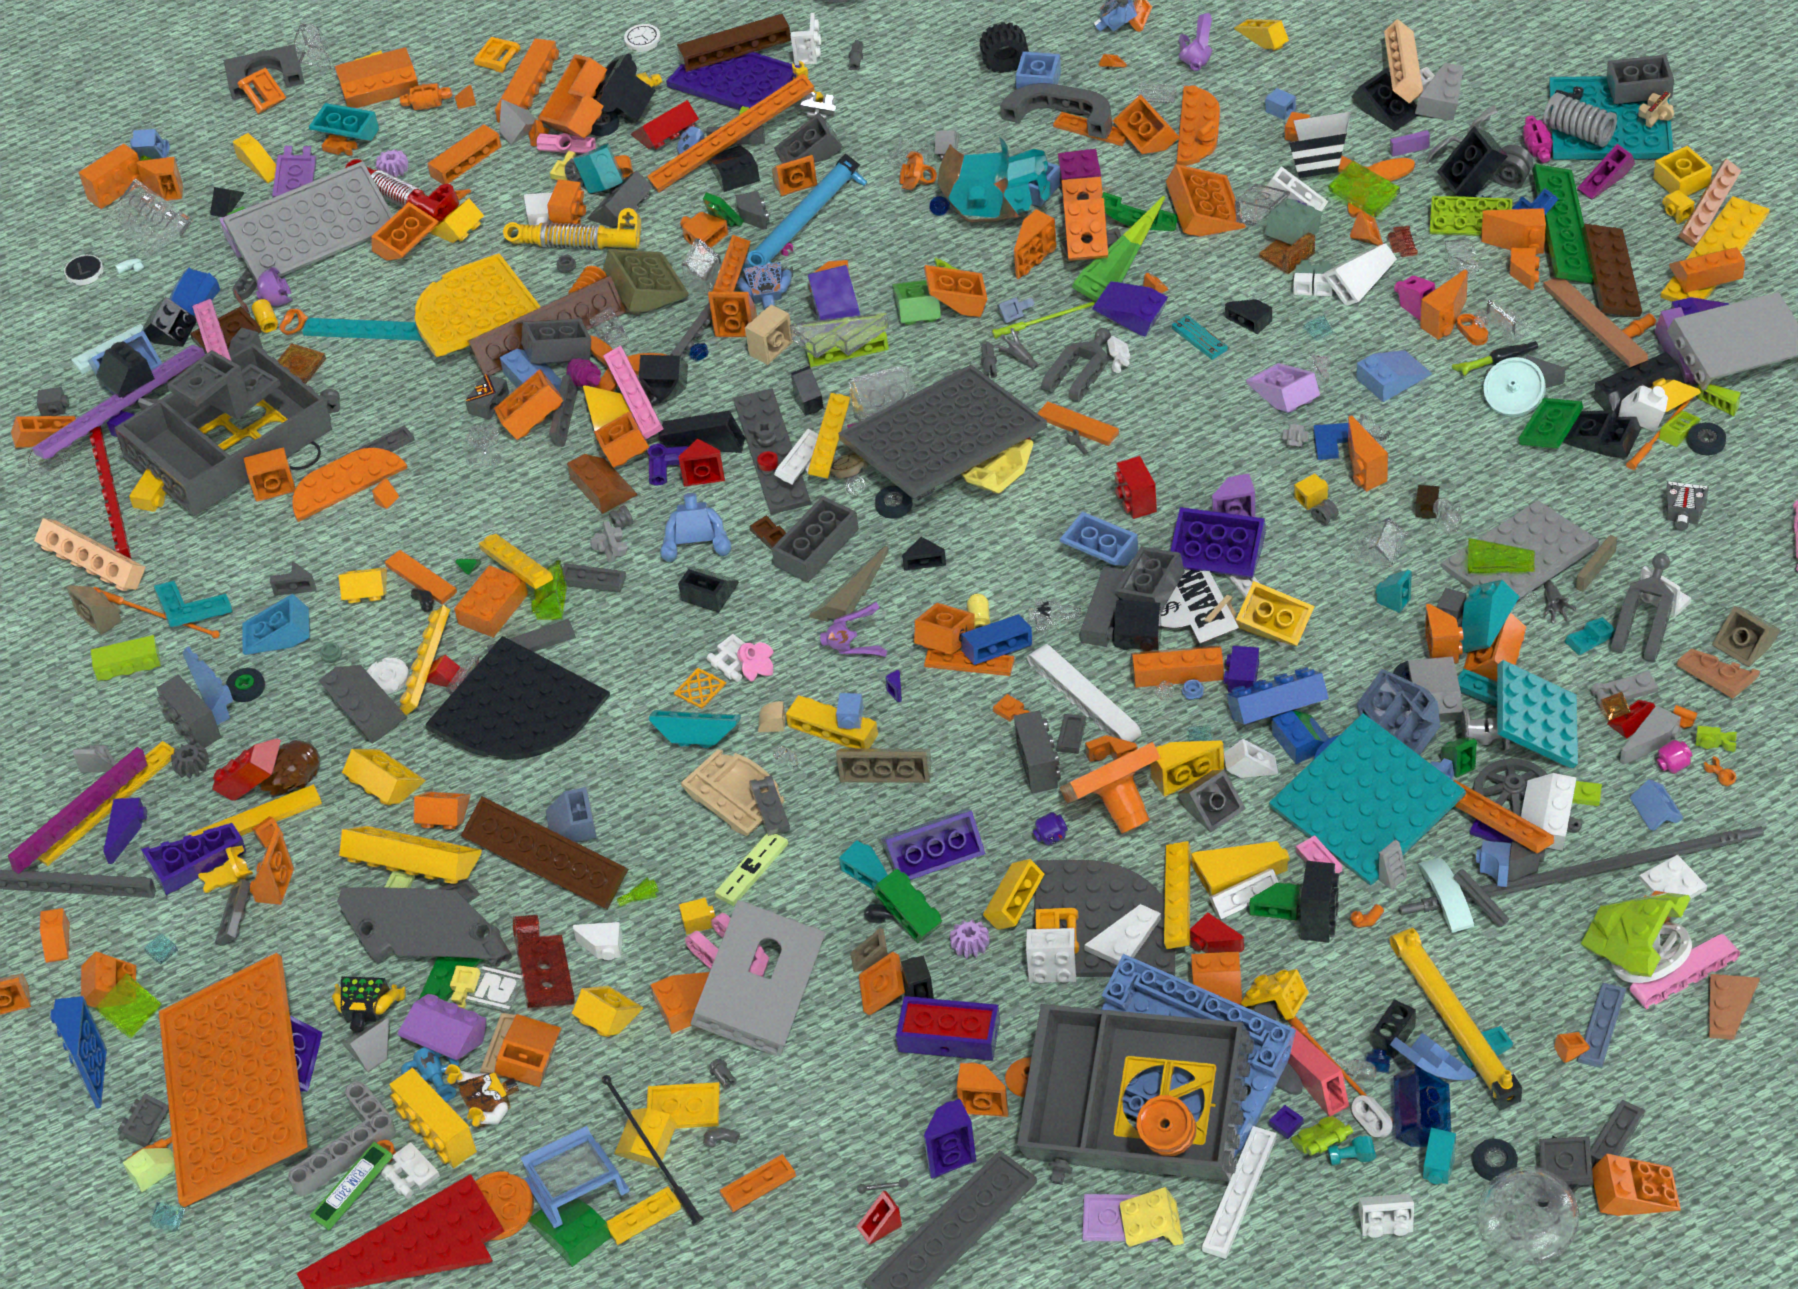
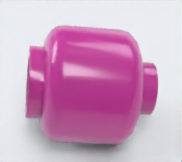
(1674, 756)

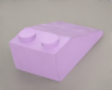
(1285, 386)

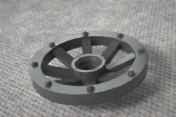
(1513, 786)

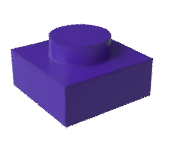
(1286, 1121)

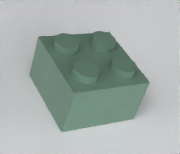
(1292, 221)

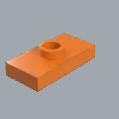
(1143, 10)

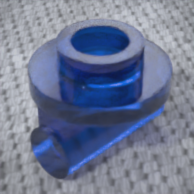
(939, 205)
(1380, 1060)

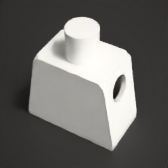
(537, 208)
(1646, 405)

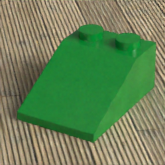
(578, 1236)

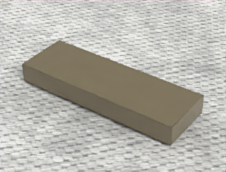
(1596, 563)

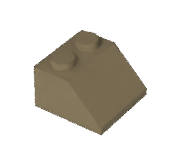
(94, 608)
(1745, 636)

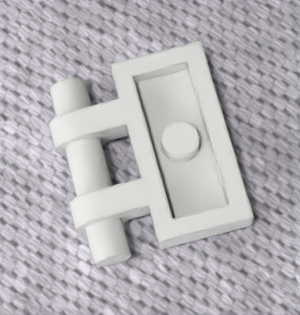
(728, 651)
(414, 1165)

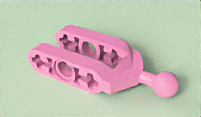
(706, 951)

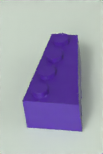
(183, 860)

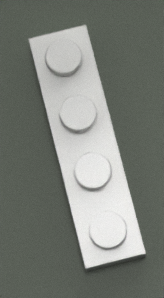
(797, 458)

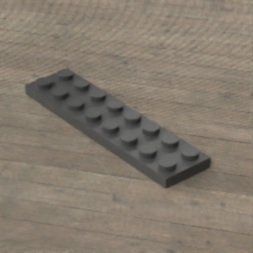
(778, 494)
(955, 1226)

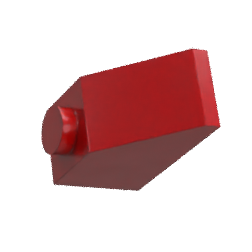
(1215, 936)

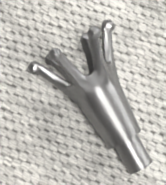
(1018, 350)
(1556, 601)

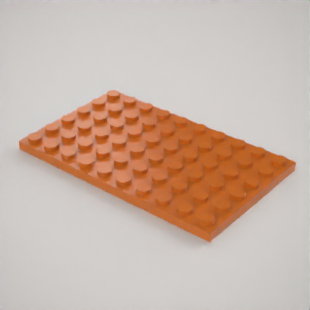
(231, 1080)

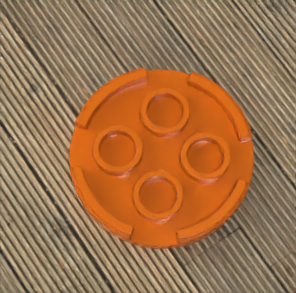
(509, 1199)

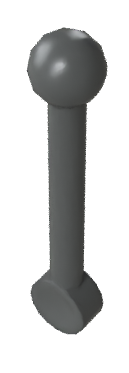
(903, 1183)

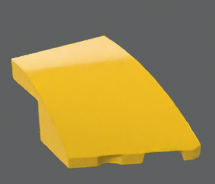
(604, 406)

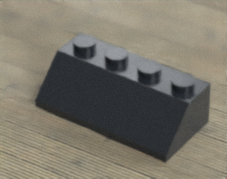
(1613, 389)

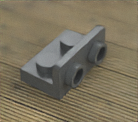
(144, 1121)

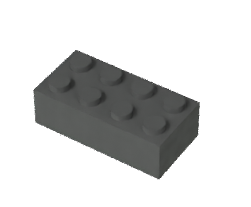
(815, 539)

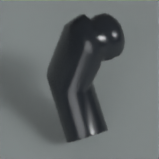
(1576, 94)
(425, 598)

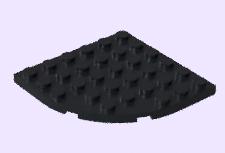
(516, 705)

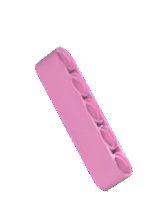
(1702, 960)

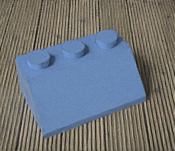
(139, 343)
(518, 368)
(1101, 539)

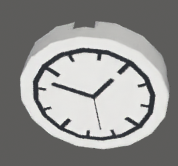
(642, 37)

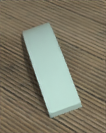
(1448, 894)

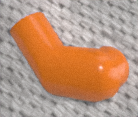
(1366, 920)

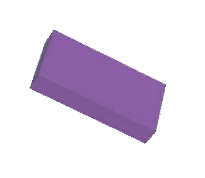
(1409, 143)

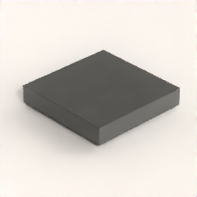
(1568, 1158)

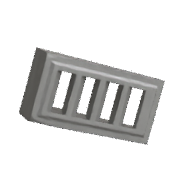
(1392, 865)

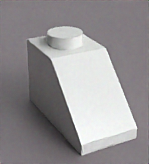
(1249, 760)
(600, 939)

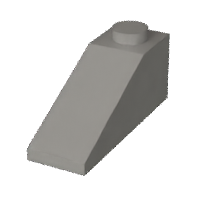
(1653, 734)

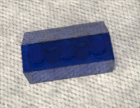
(1420, 1104)

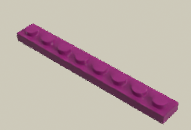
(77, 810)

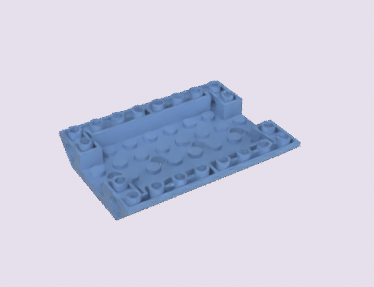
(1149, 990)

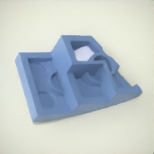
(1434, 1059)

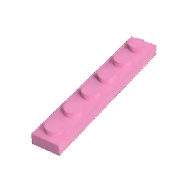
(633, 392)

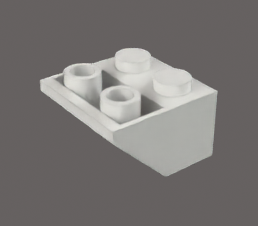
(1386, 1215)

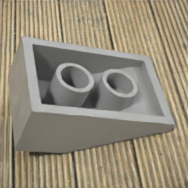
(1441, 680)

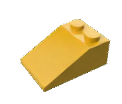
(1273, 615)
(1185, 763)

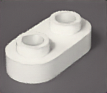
(1373, 1118)

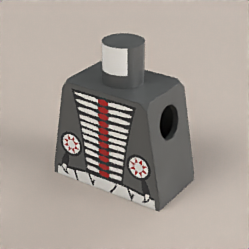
(1685, 503)

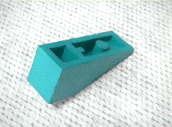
(862, 864)

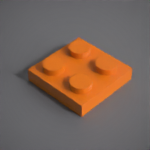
(881, 983)

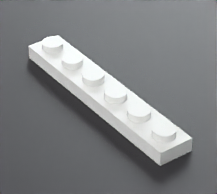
(1239, 1192)

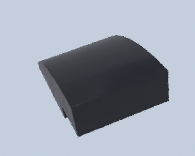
(1604, 433)

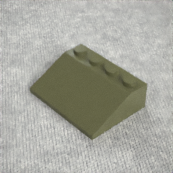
(643, 279)

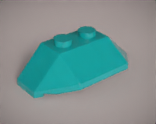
(693, 727)

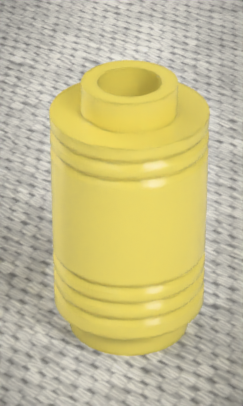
(979, 606)

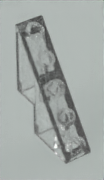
(844, 333)

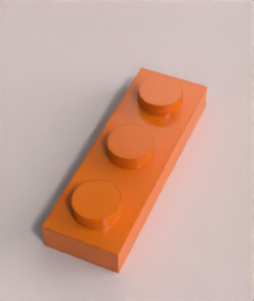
(757, 1183)

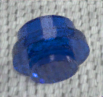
(699, 351)

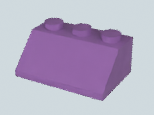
(443, 1027)

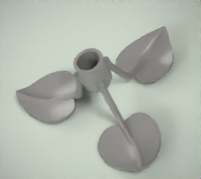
(1486, 115)

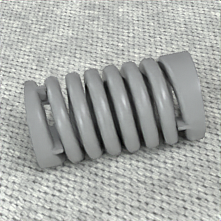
(1580, 119)

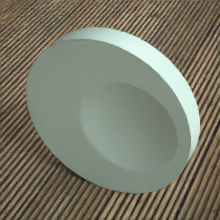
(1514, 387)

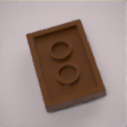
(230, 325)

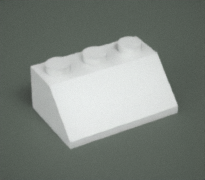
(1549, 805)

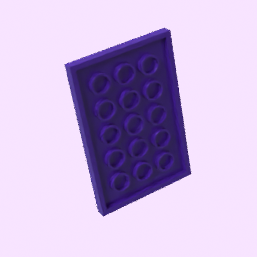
(734, 81)

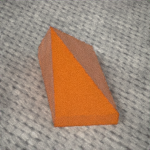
(1366, 229)

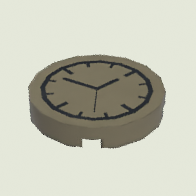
(847, 465)

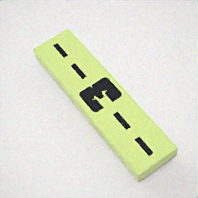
(751, 868)

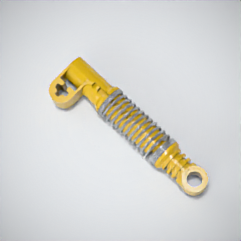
(593, 236)

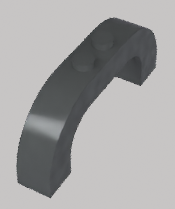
(1062, 98)

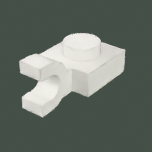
(1120, 352)

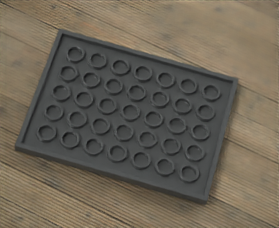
(942, 431)

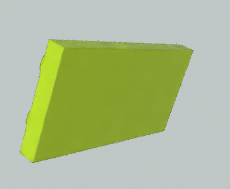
(1462, 214)

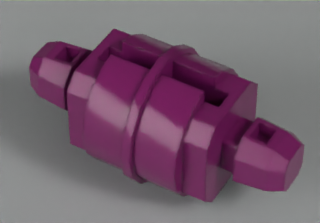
(583, 372)

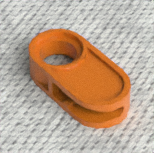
(1472, 333)

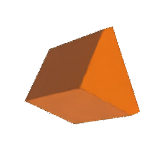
(1154, 283)

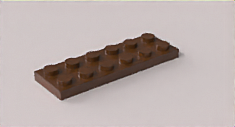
(1612, 270)

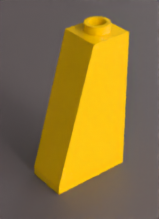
(1231, 865)

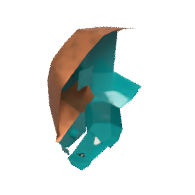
(992, 182)

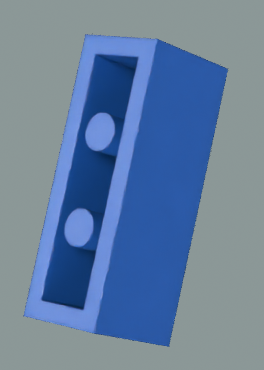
(996, 639)

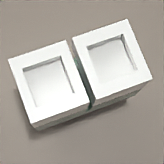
(1307, 274)

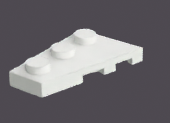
(1125, 935)

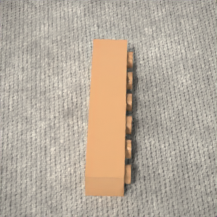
(1403, 61)

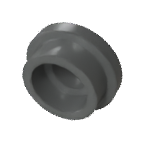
(566, 263)

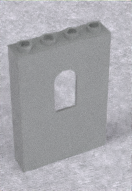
(747, 1004)

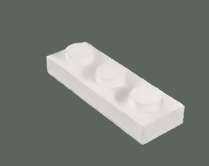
(1238, 896)

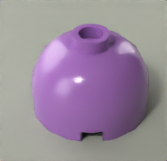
(271, 287)

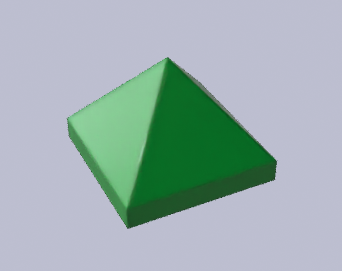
(468, 565)

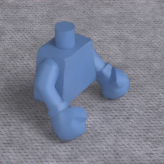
(693, 524)

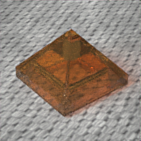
(1615, 706)

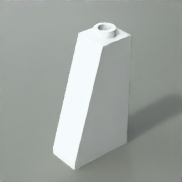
(1358, 275)

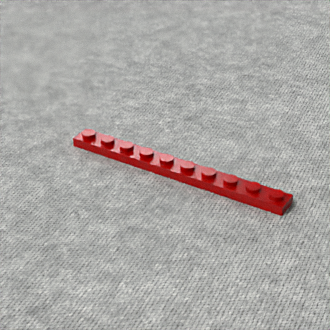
(109, 492)

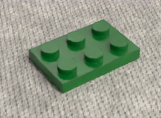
(1550, 423)

